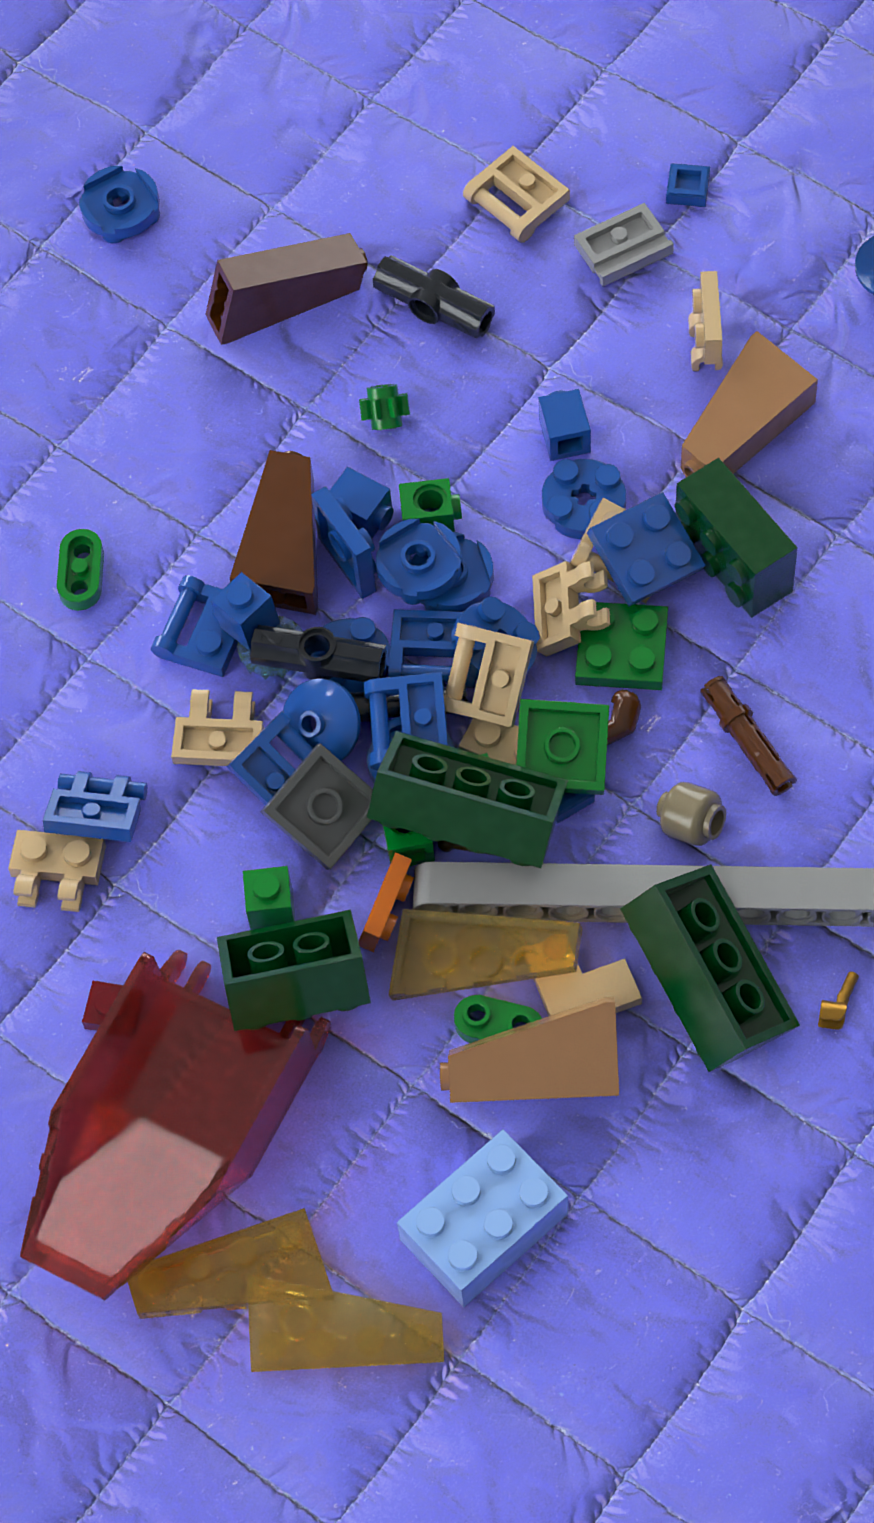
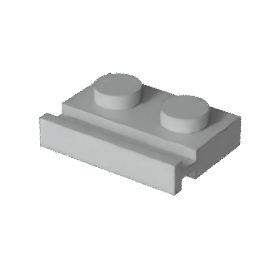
(623, 244)

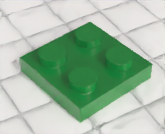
(625, 652)
(565, 742)

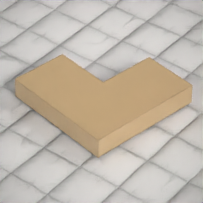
(576, 989)

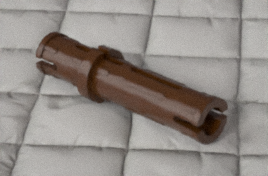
(738, 721)

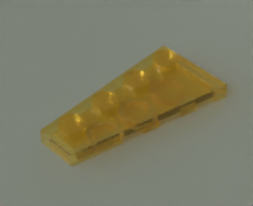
(470, 951)
(217, 1270)
(323, 1328)

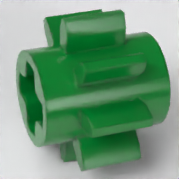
(384, 406)

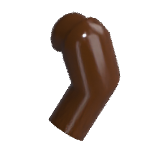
(624, 715)

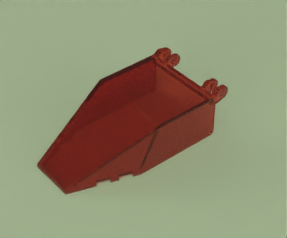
(157, 1125)

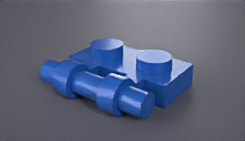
(95, 806)

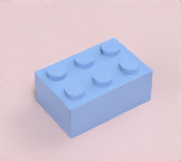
(483, 1217)

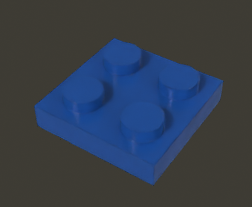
(344, 542)
(645, 549)

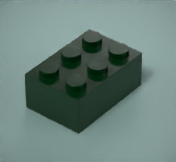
(736, 538)
(293, 970)

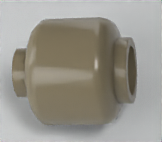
(691, 813)

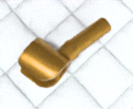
(833, 1013)

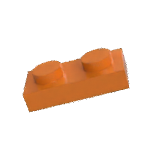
(380, 920)

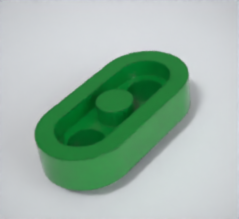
(80, 572)
(498, 1017)

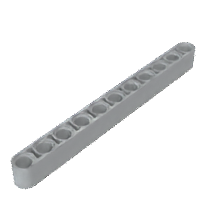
(599, 890)

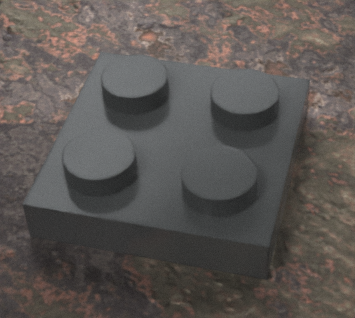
(321, 806)

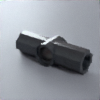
(433, 296)
(294, 648)

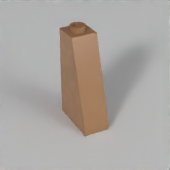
(749, 408)
(544, 1059)

